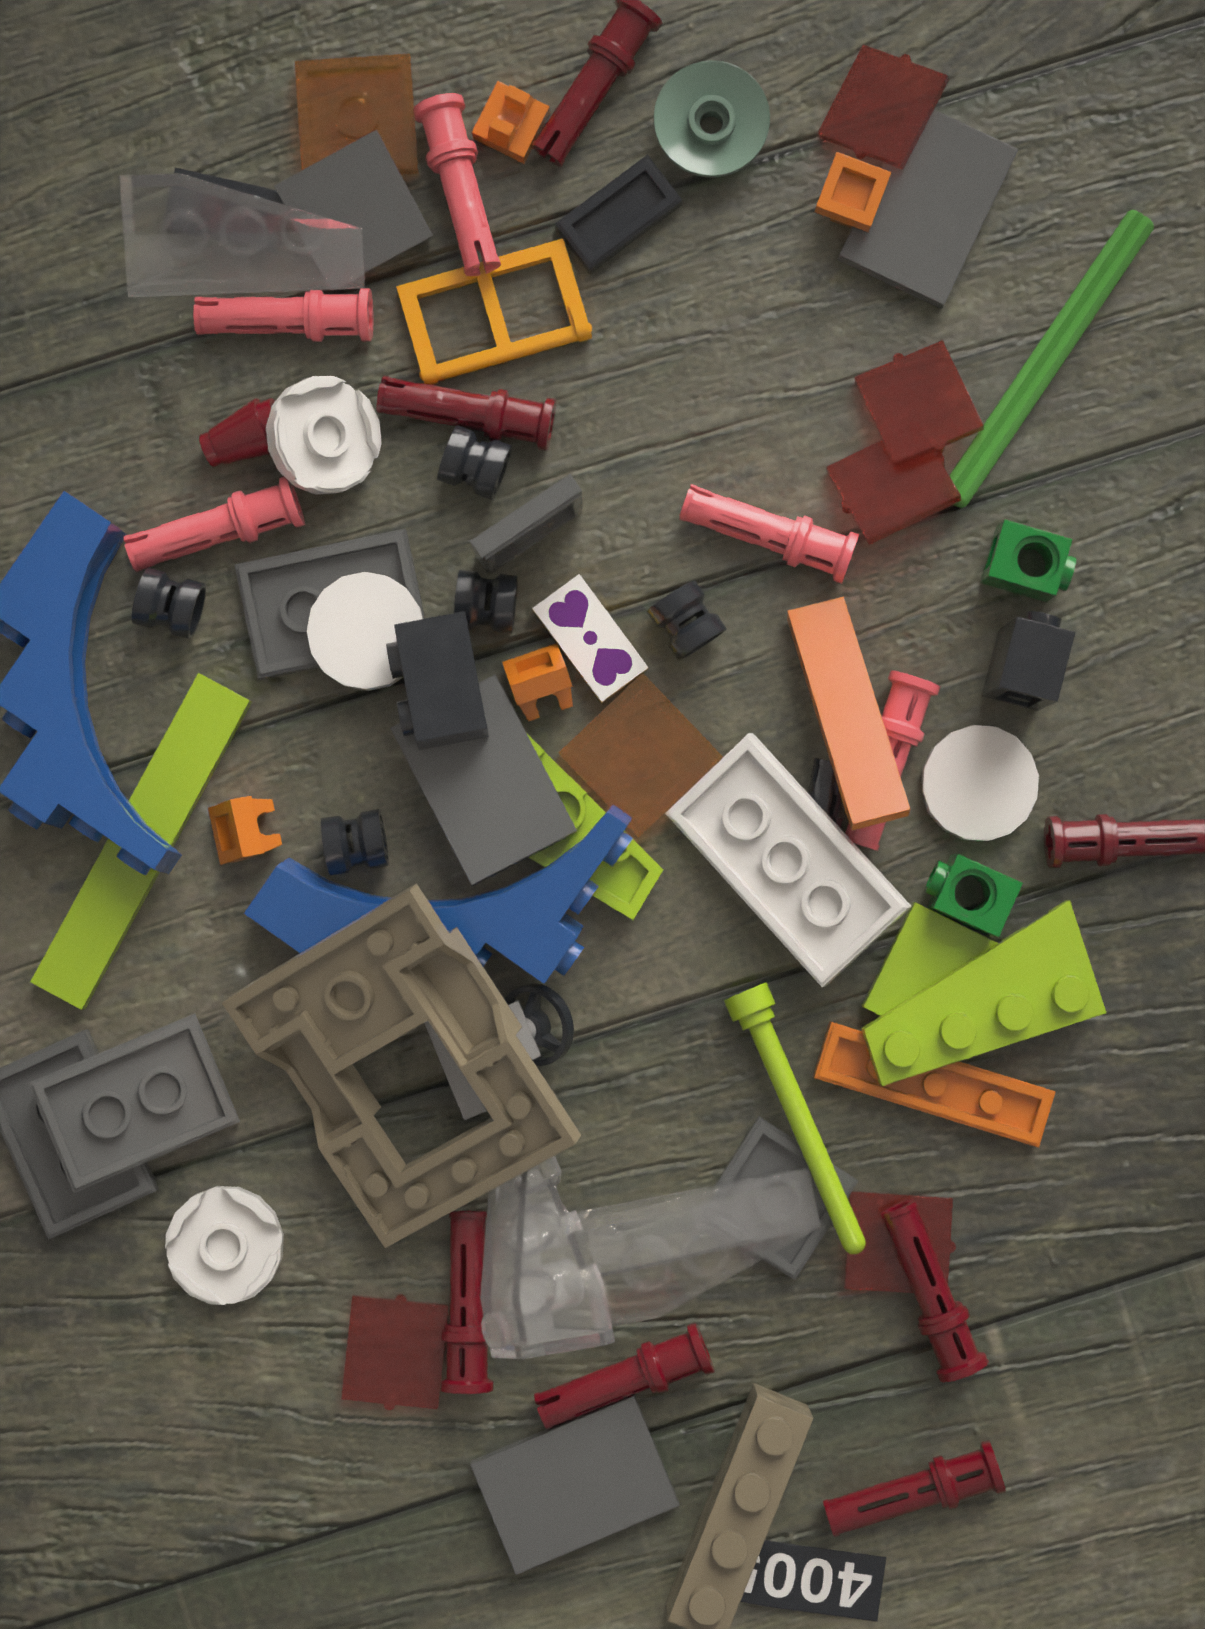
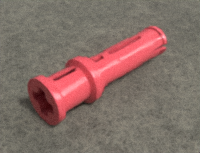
(453, 158)
(311, 315)
(239, 518)
(796, 540)
(902, 722)

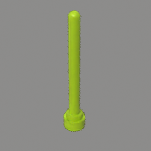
(754, 1013)

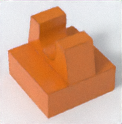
(511, 121)
(852, 192)
(538, 676)
(237, 829)

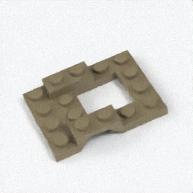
(366, 991)

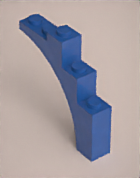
(50, 605)
(519, 920)

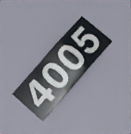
(817, 1581)

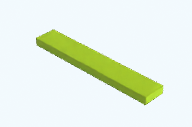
(165, 803)

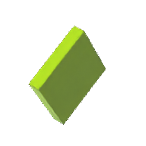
(921, 955)

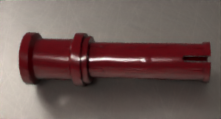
(609, 57)
(493, 414)
(1106, 839)
(941, 1315)
(464, 1337)
(650, 1369)
(844, 1512)

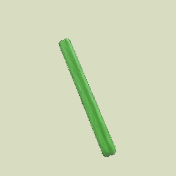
(1050, 354)

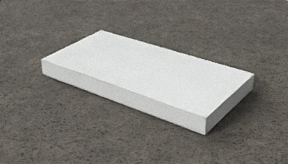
(788, 860)

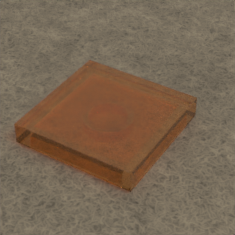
(353, 97)
(640, 754)

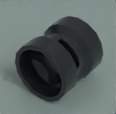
(474, 462)
(472, 598)
(168, 603)
(679, 609)
(367, 837)

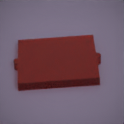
(883, 106)
(919, 403)
(889, 496)
(879, 1263)
(394, 1352)

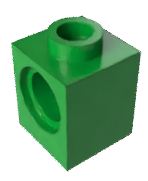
(1002, 561)
(997, 901)

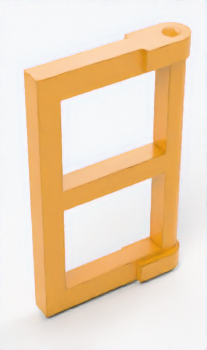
(504, 351)

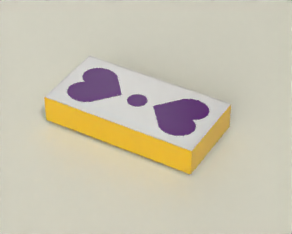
(590, 638)

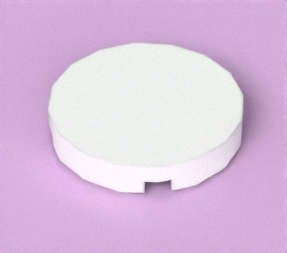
(323, 435)
(354, 624)
(979, 783)
(224, 1245)

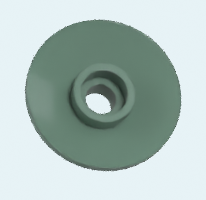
(718, 92)

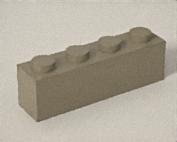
(738, 1511)

